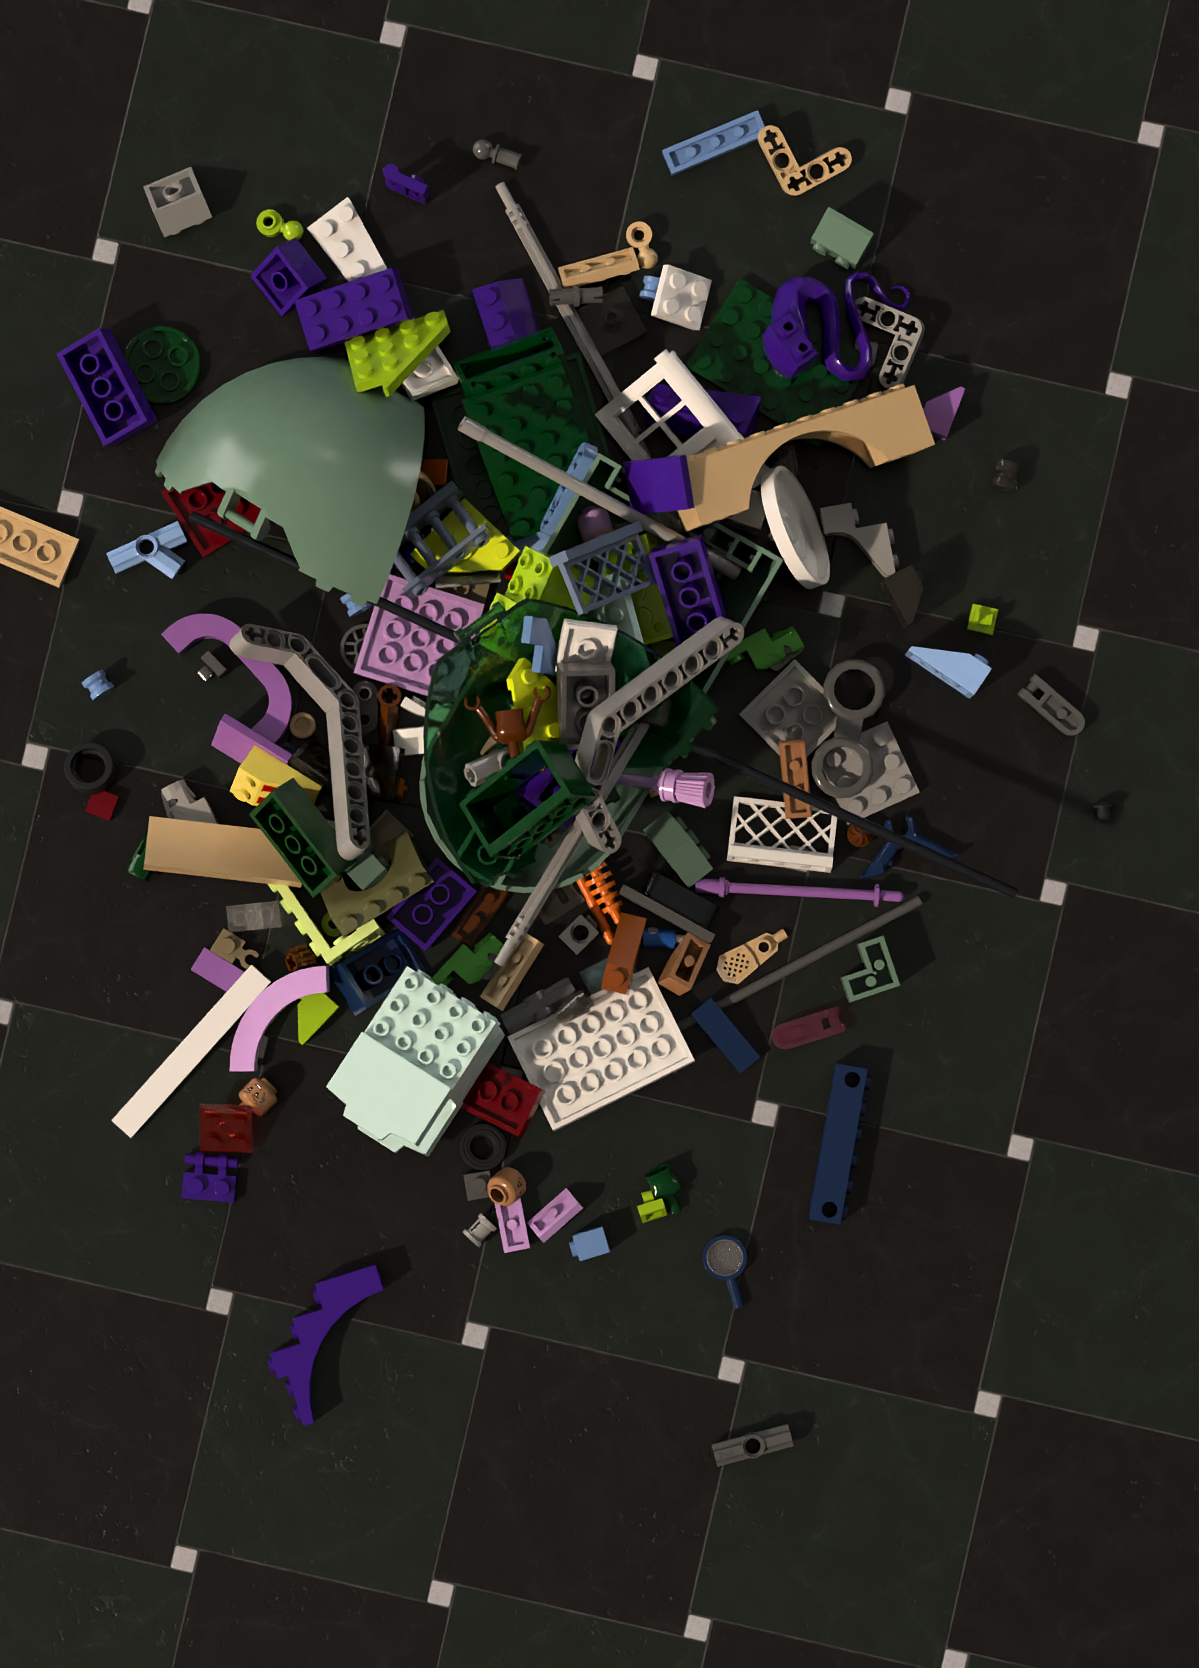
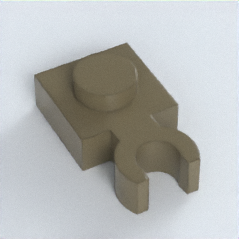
(231, 947)

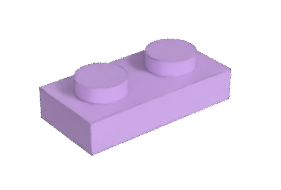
(555, 1215)
(512, 1227)

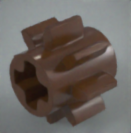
(301, 958)

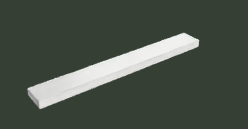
(191, 1051)

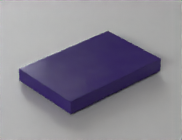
(659, 484)

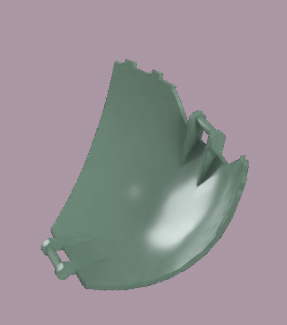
(314, 460)

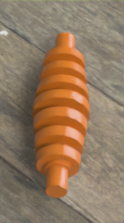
(612, 907)

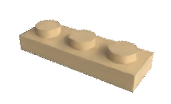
(599, 268)
(508, 978)

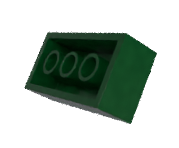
(301, 837)

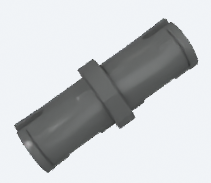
(575, 296)

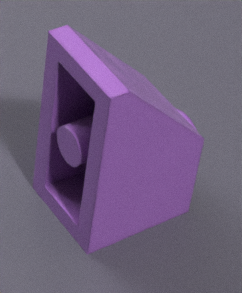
(941, 412)

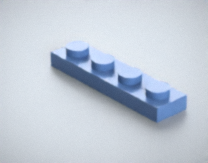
(713, 143)

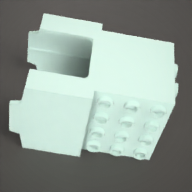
(415, 1063)

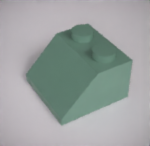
(841, 239)

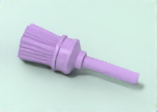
(676, 786)

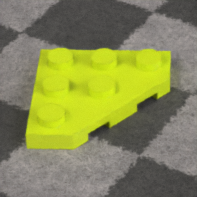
(492, 557)
(522, 683)

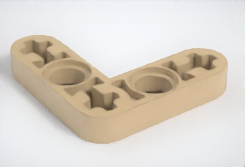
(793, 169)

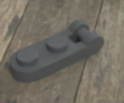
(1053, 707)

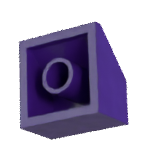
(288, 276)

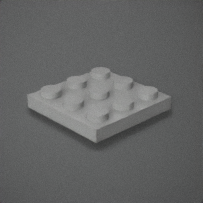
(791, 709)
(890, 779)

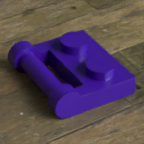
(412, 187)

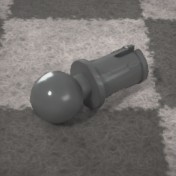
(483, 150)

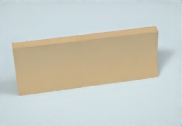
(215, 852)

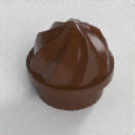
(858, 836)

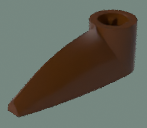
(388, 715)

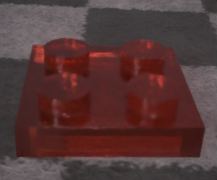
(226, 1128)

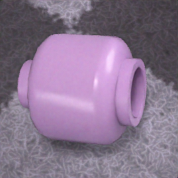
(594, 523)

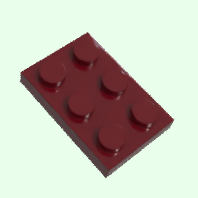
(503, 1100)

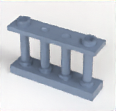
(429, 514)

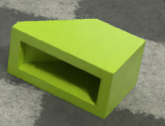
(313, 1013)

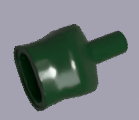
(665, 1186)

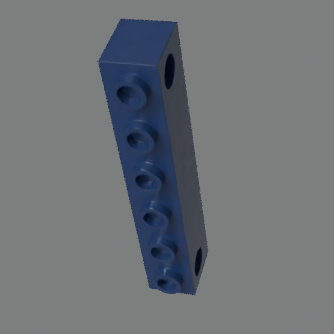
(838, 1143)

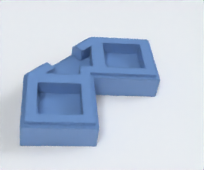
(538, 632)

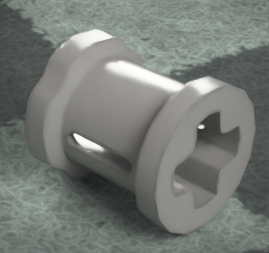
(479, 1230)

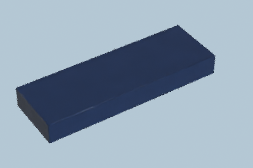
(725, 1035)

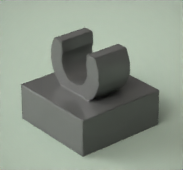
(212, 666)

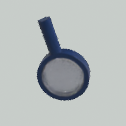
(725, 1260)

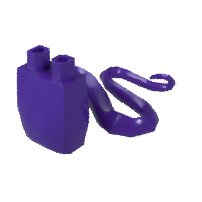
(788, 336)

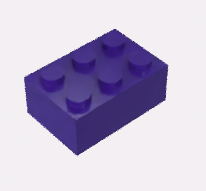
(433, 908)

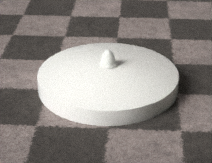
(795, 527)

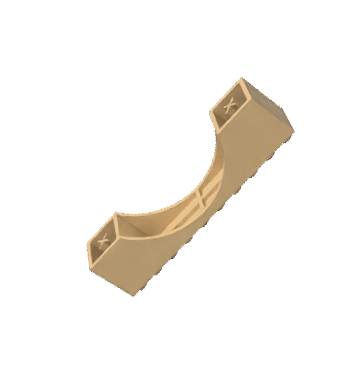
(874, 428)

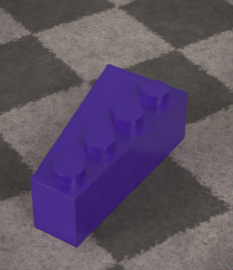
(738, 408)

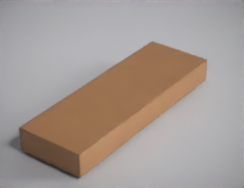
(795, 772)

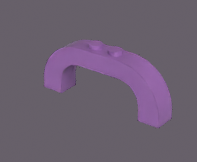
(197, 627)

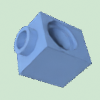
(589, 1243)

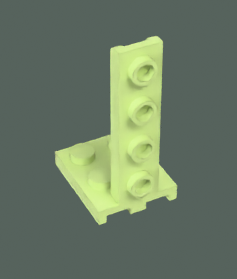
(344, 946)

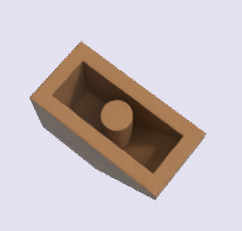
(684, 965)

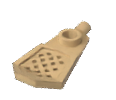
(751, 954)

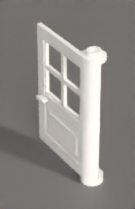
(717, 427)

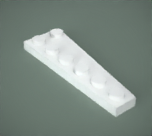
(347, 242)

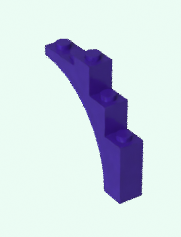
(298, 1360)

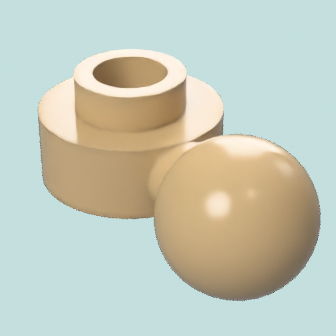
(646, 257)

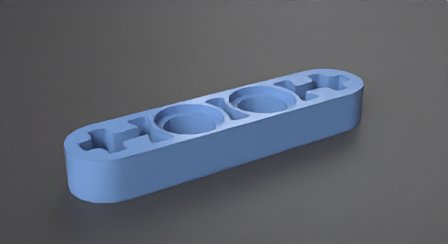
(578, 468)

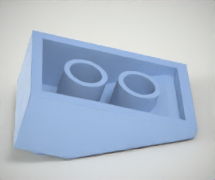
(956, 669)

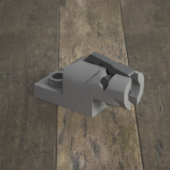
(181, 805)

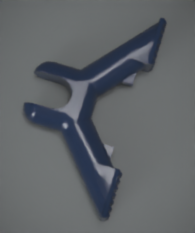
(888, 850)

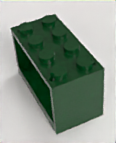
(512, 362)
(544, 819)

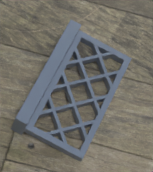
(592, 549)

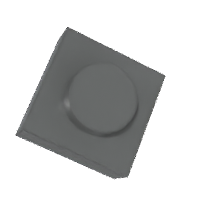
(476, 1185)

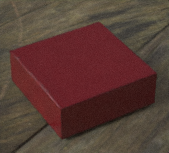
(102, 805)

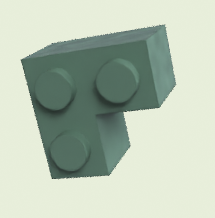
(679, 848)
(368, 869)
(878, 972)

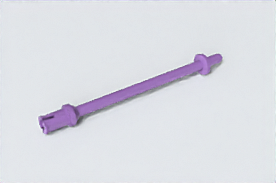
(723, 887)

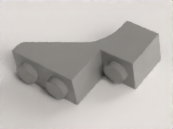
(872, 540)

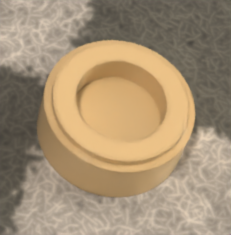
(302, 725)

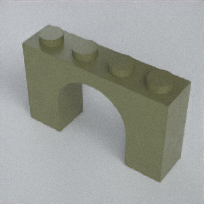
(405, 877)

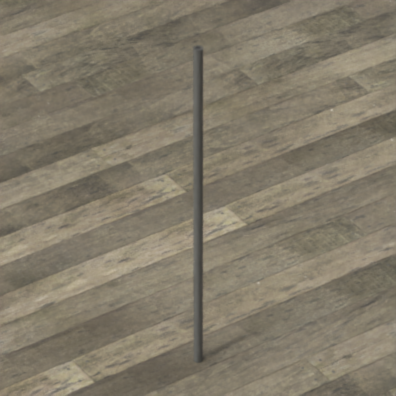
(809, 958)

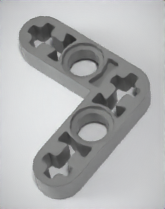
(901, 338)

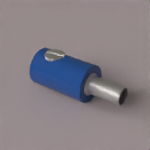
(660, 938)

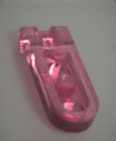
(807, 1029)

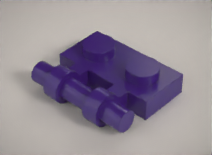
(210, 1186)

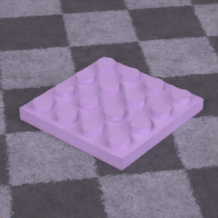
(404, 652)

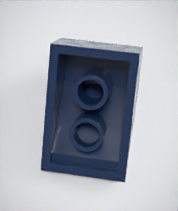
(374, 971)

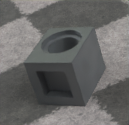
(574, 944)

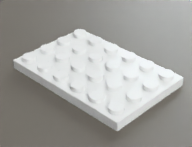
(602, 1053)

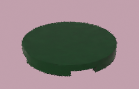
(164, 364)

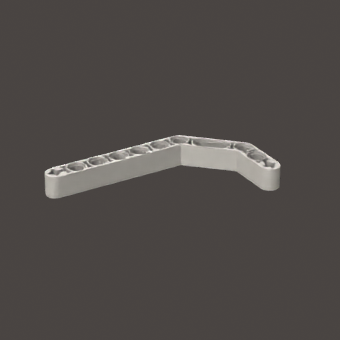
(659, 683)
(343, 724)

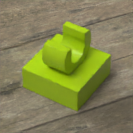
(982, 619)
(652, 1208)

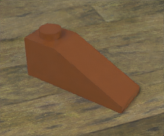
(624, 954)

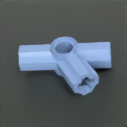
(160, 557)

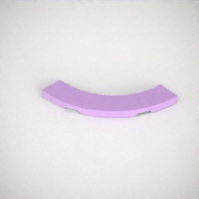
(267, 1007)

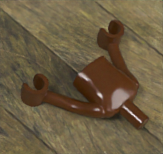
(510, 723)

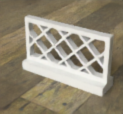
(776, 856)

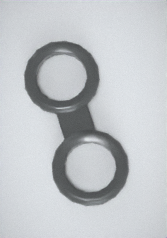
(848, 728)

